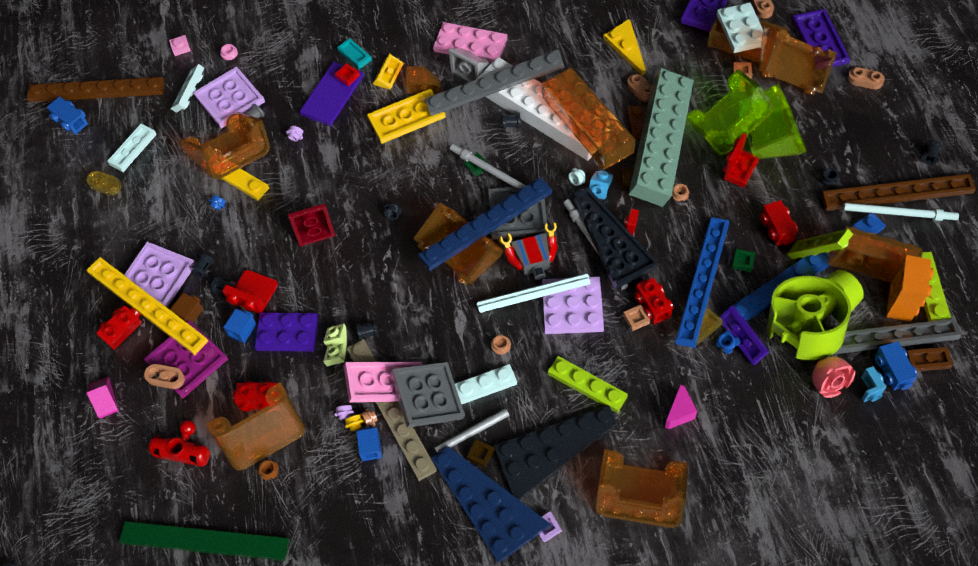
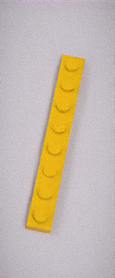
(147, 306)

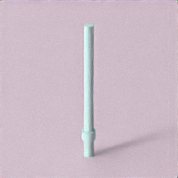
(937, 214)

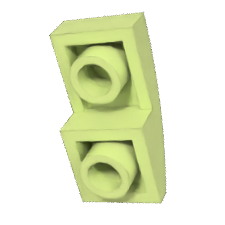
(336, 345)

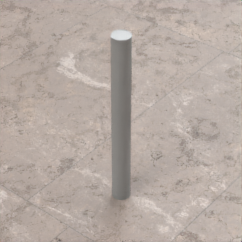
(472, 431)

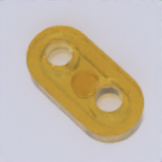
(105, 183)

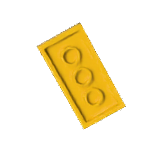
(403, 117)

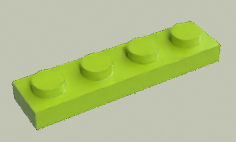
(820, 244)
(935, 304)
(587, 384)

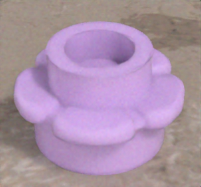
(294, 133)
(344, 412)

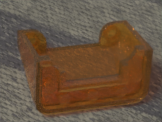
(795, 61)
(232, 150)
(469, 262)
(259, 433)
(642, 493)

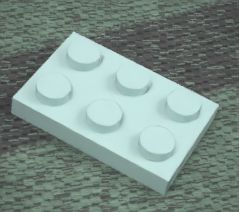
(741, 27)

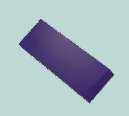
(749, 341)

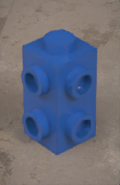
(67, 115)
(896, 366)

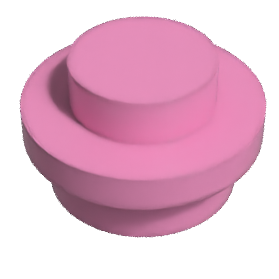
(228, 52)

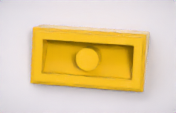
(388, 72)

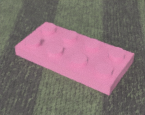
(480, 42)
(372, 380)

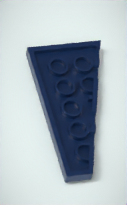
(496, 513)

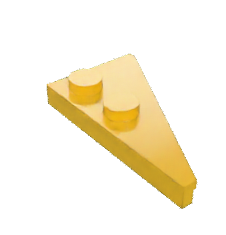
(625, 44)

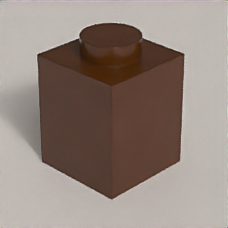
(187, 307)

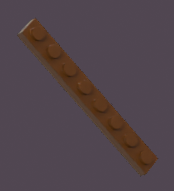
(96, 89)
(899, 191)

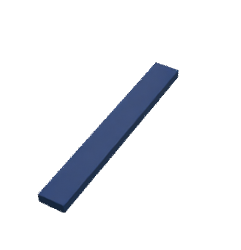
(702, 283)

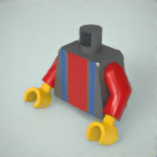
(532, 253)

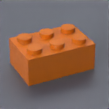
(909, 288)

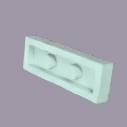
(188, 88)
(132, 147)
(486, 384)

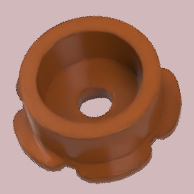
(264, 466)

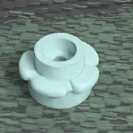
(577, 176)

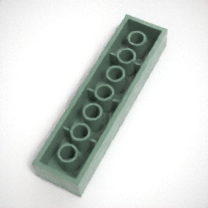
(661, 138)

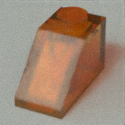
(421, 79)

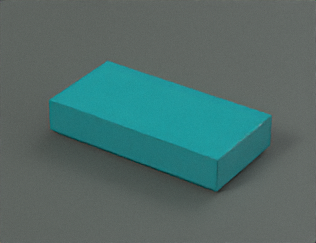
(354, 53)

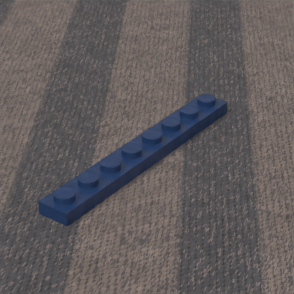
(484, 224)

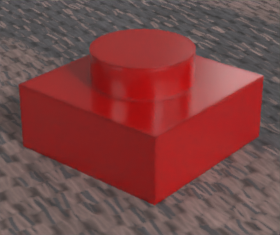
(347, 74)
(631, 221)

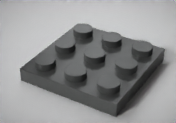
(526, 224)
(427, 394)

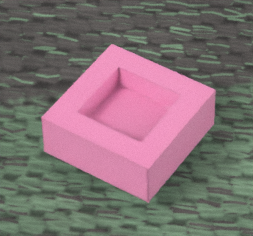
(179, 45)

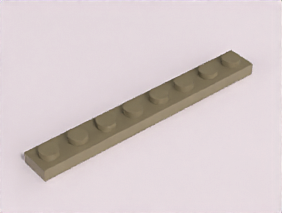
(392, 413)

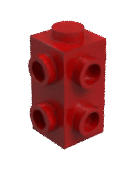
(779, 223)
(652, 298)
(119, 326)
(251, 395)

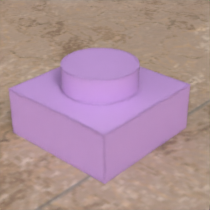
(553, 530)

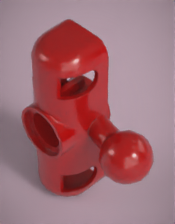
(168, 447)

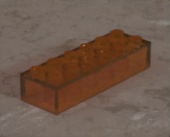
(588, 118)

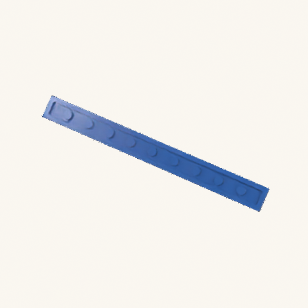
(808, 266)

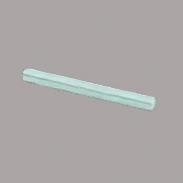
(533, 292)

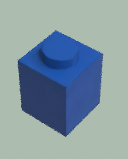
(240, 325)
(369, 444)

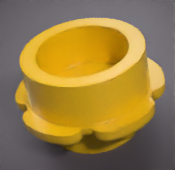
(354, 422)

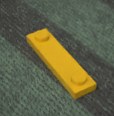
(247, 183)

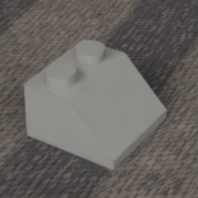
(467, 64)

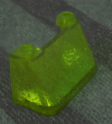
(733, 115)
(778, 132)

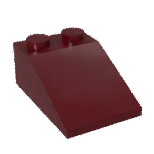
(312, 224)

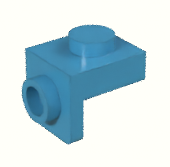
(600, 183)
(874, 383)

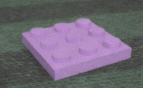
(228, 96)
(159, 272)
(574, 309)

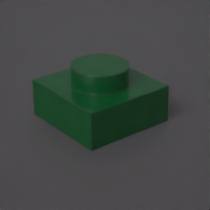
(474, 169)
(743, 260)

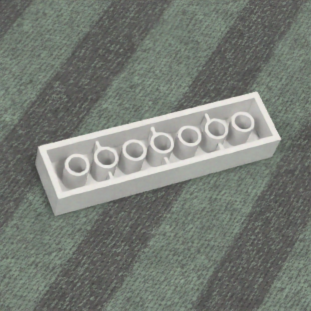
(533, 109)

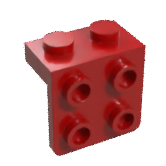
(739, 163)
(251, 291)

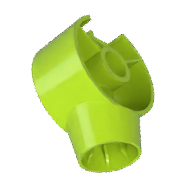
(803, 305)

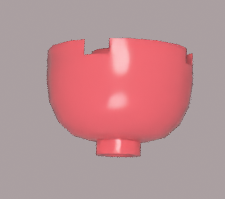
(832, 375)

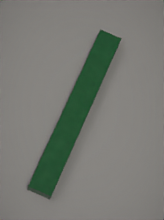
(205, 541)

